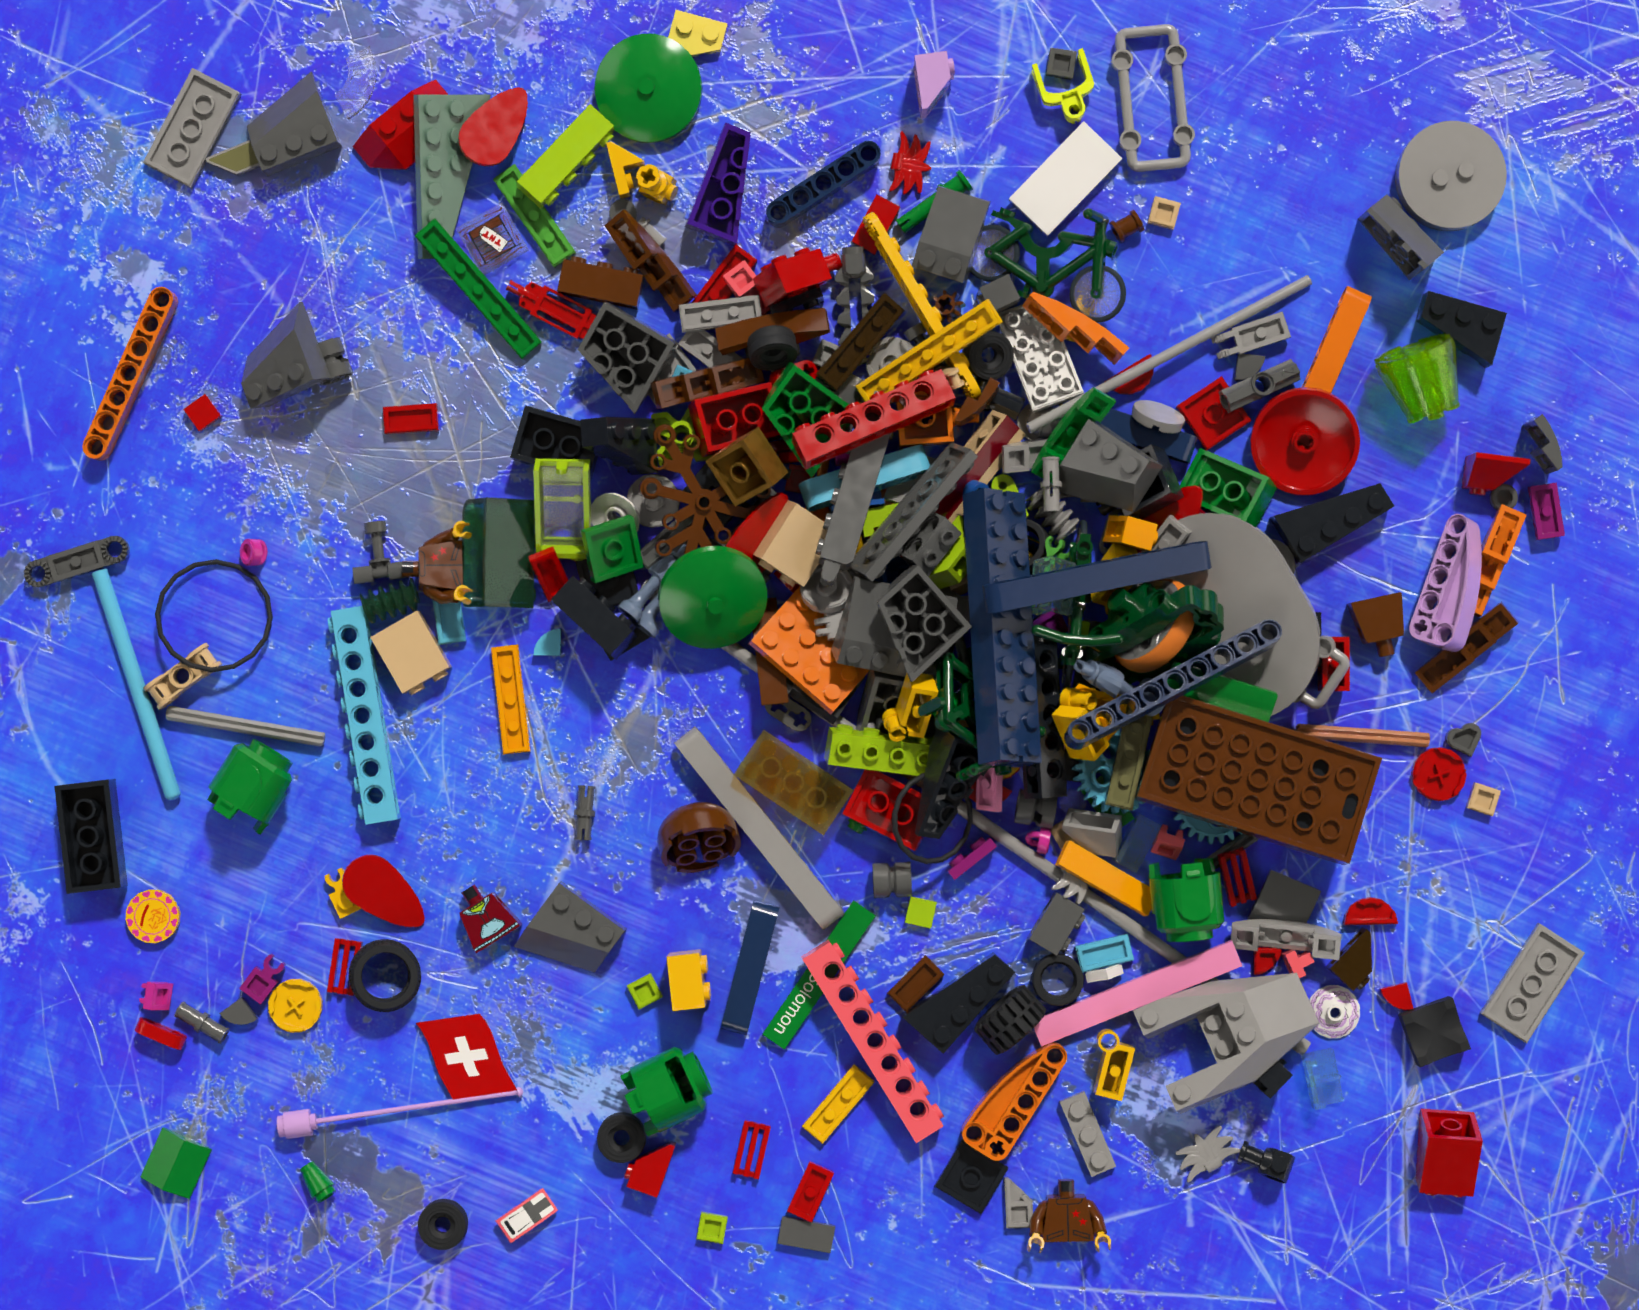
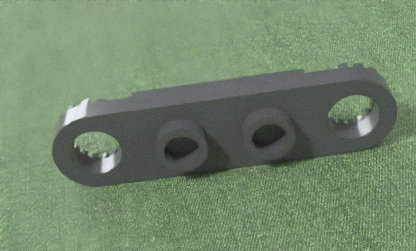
(76, 561)

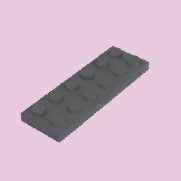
(912, 510)

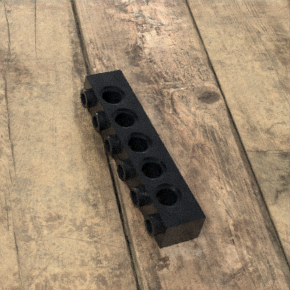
(1048, 777)

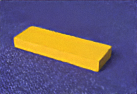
(838, 1103)

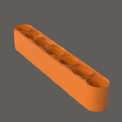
(120, 384)

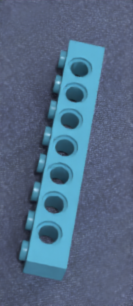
(384, 780)

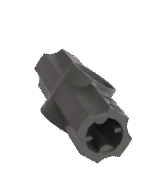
(1272, 380)

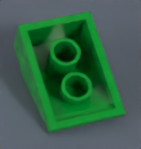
(1229, 487)

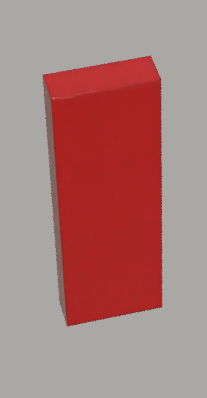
(716, 287)

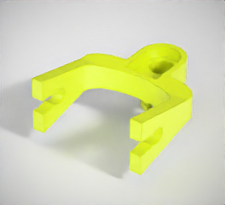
(1071, 98)

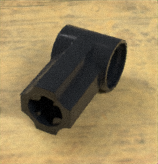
(1003, 402)

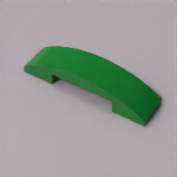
(1092, 406)

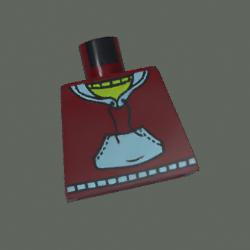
(486, 918)

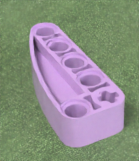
(1458, 593)

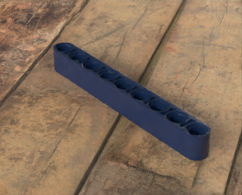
(1096, 576)
(1182, 674)

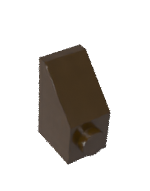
(1354, 961)

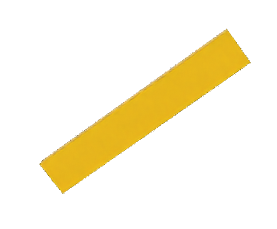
(933, 350)

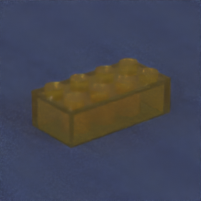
(793, 782)

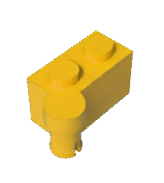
(1072, 706)
(906, 711)

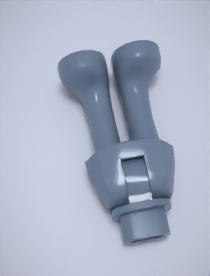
(632, 607)
(1110, 680)

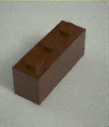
(601, 282)

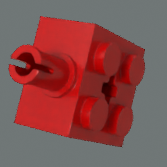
(795, 275)

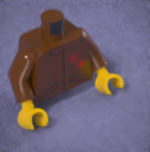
(441, 566)
(1067, 1219)

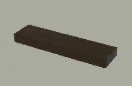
(859, 342)

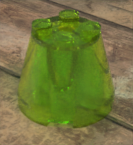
(1422, 377)

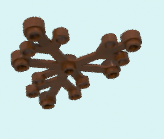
(681, 464)

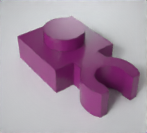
(261, 982)

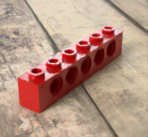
(814, 452)

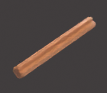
(1366, 735)

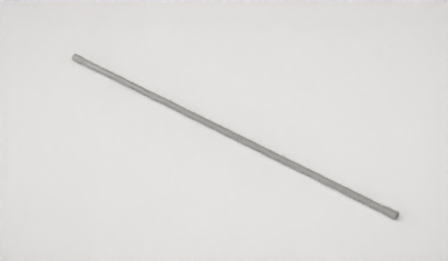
(1022, 851)

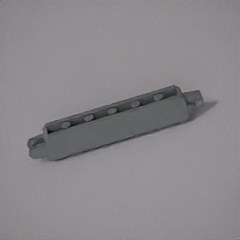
(851, 507)

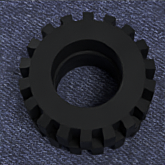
(1010, 1019)

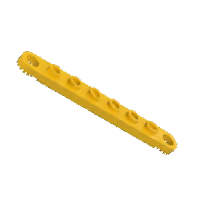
(917, 297)

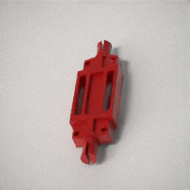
(535, 299)

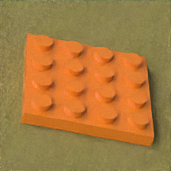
(804, 658)

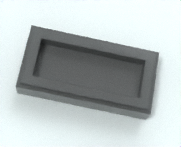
(805, 1234)

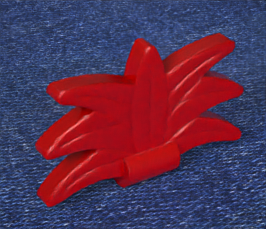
(909, 164)

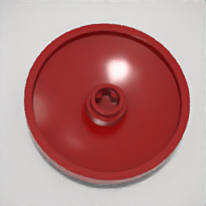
(1305, 441)

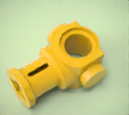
(656, 184)

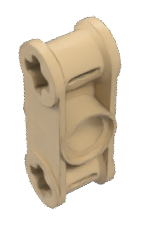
(168, 682)

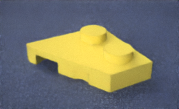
(697, 33)

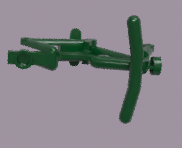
(948, 716)

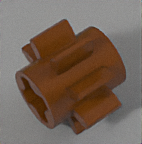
(950, 300)

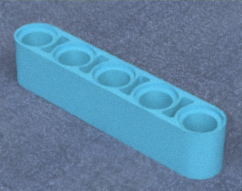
(895, 469)

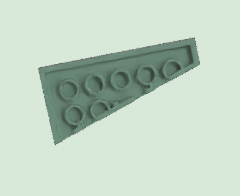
(439, 162)

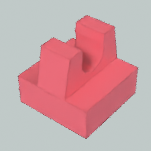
(1167, 844)
(1296, 963)

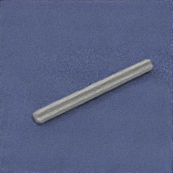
(245, 726)

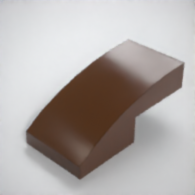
(972, 407)

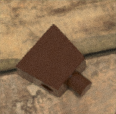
(1379, 621)

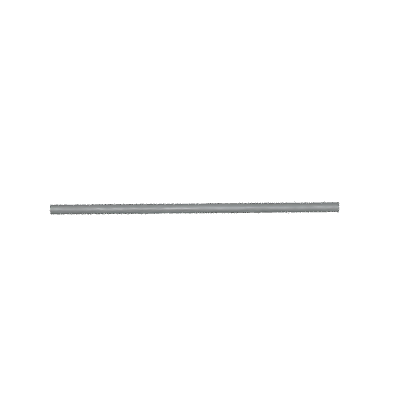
(1177, 349)

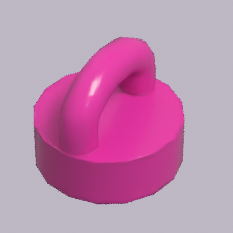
(253, 552)
(1043, 839)

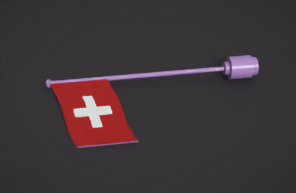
(464, 1060)

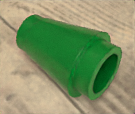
(317, 1182)

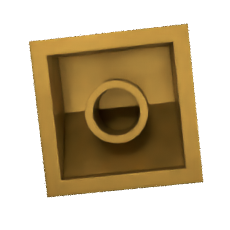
(747, 466)

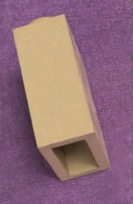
(792, 544)
(411, 653)

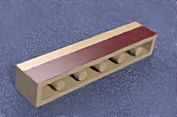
(987, 444)

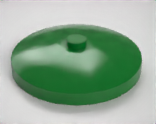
(648, 88)
(712, 597)

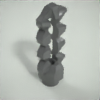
(852, 266)

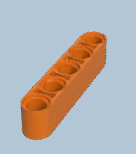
(1337, 339)

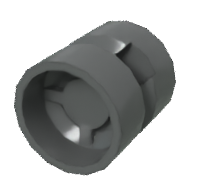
(337, 365)
(1039, 810)
(892, 879)

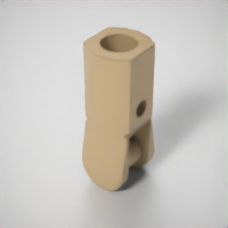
(952, 376)

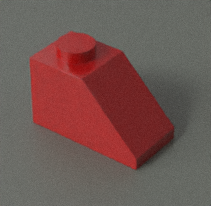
(650, 1170)

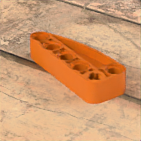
(1002, 1102)

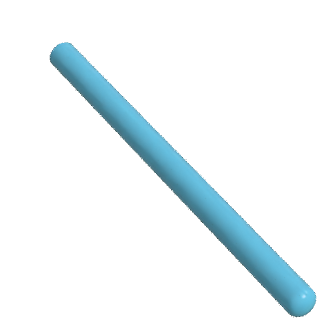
(136, 683)

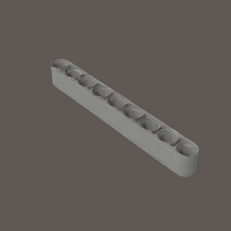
(759, 828)

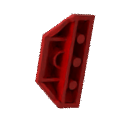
(391, 137)

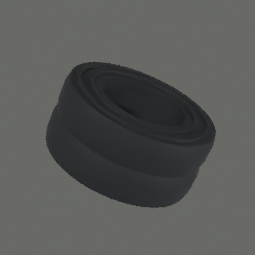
(772, 347)
(1002, 357)
(614, 1151)
(436, 1238)

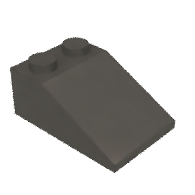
(951, 234)

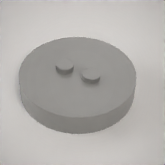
(1450, 176)

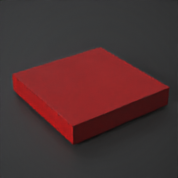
(1207, 416)

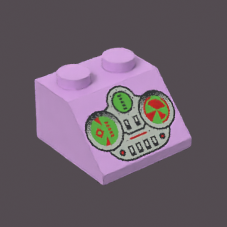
(932, 79)

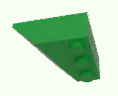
(800, 400)

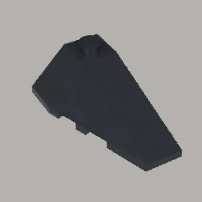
(941, 789)

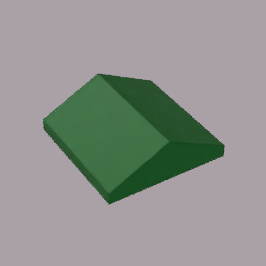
(175, 1163)

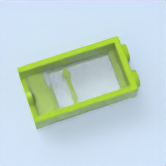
(562, 505)

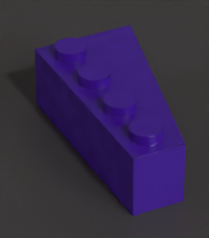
(720, 195)

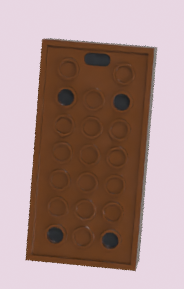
(1258, 779)

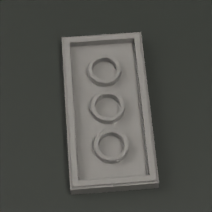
(192, 128)
(1532, 982)

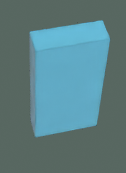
(449, 623)
(1104, 953)

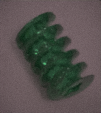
(390, 601)

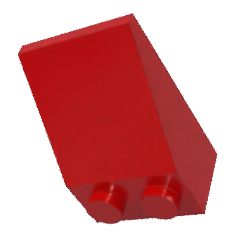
(874, 802)

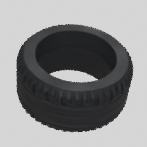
(397, 1001)

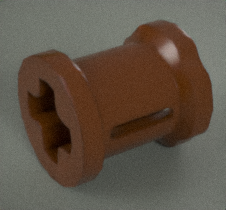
(1126, 226)

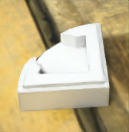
(1104, 974)

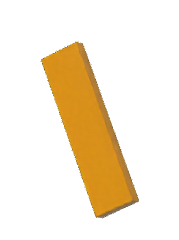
(510, 699)
(1105, 877)

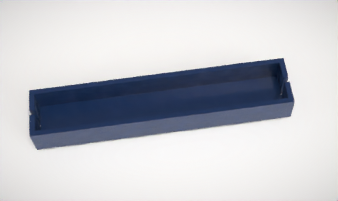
(1001, 640)

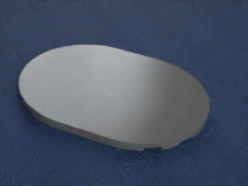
(1253, 587)

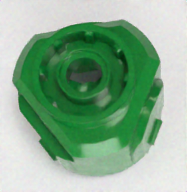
(251, 781)
(1187, 902)
(668, 1088)

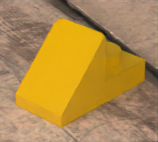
(622, 161)

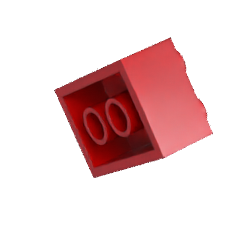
(729, 415)

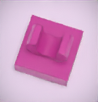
(157, 995)

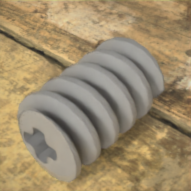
(1058, 521)

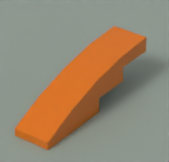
(1066, 321)
(1497, 550)

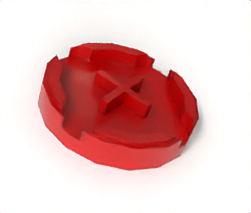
(1438, 774)

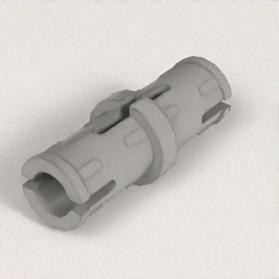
(1051, 465)

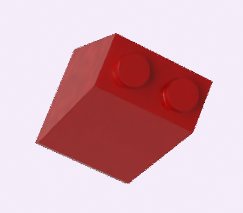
(1448, 1152)

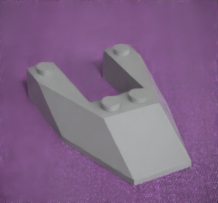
(1245, 1024)

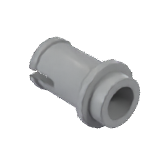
(659, 238)

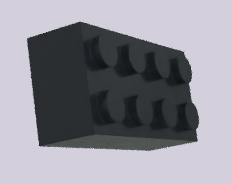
(91, 836)

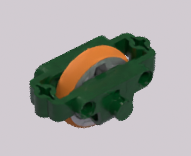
(1159, 626)

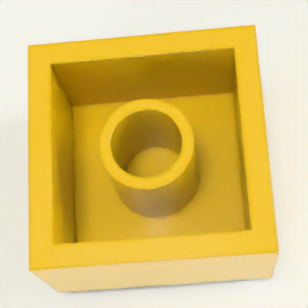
(687, 979)

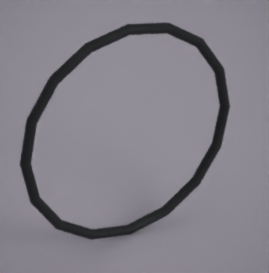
(218, 668)

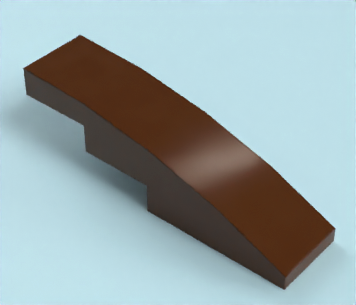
(650, 259)
(804, 323)
(705, 382)
(1481, 637)
(771, 680)

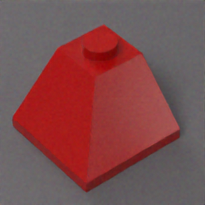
(1488, 471)

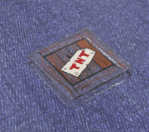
(492, 239)

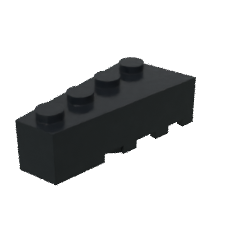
(1327, 521)
(955, 1005)

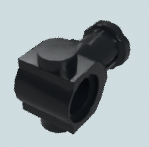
(1270, 1162)

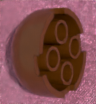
(694, 826)

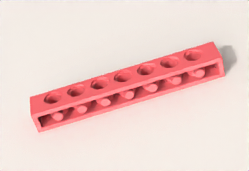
(918, 1125)

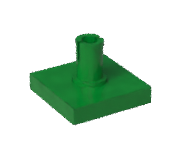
(612, 548)

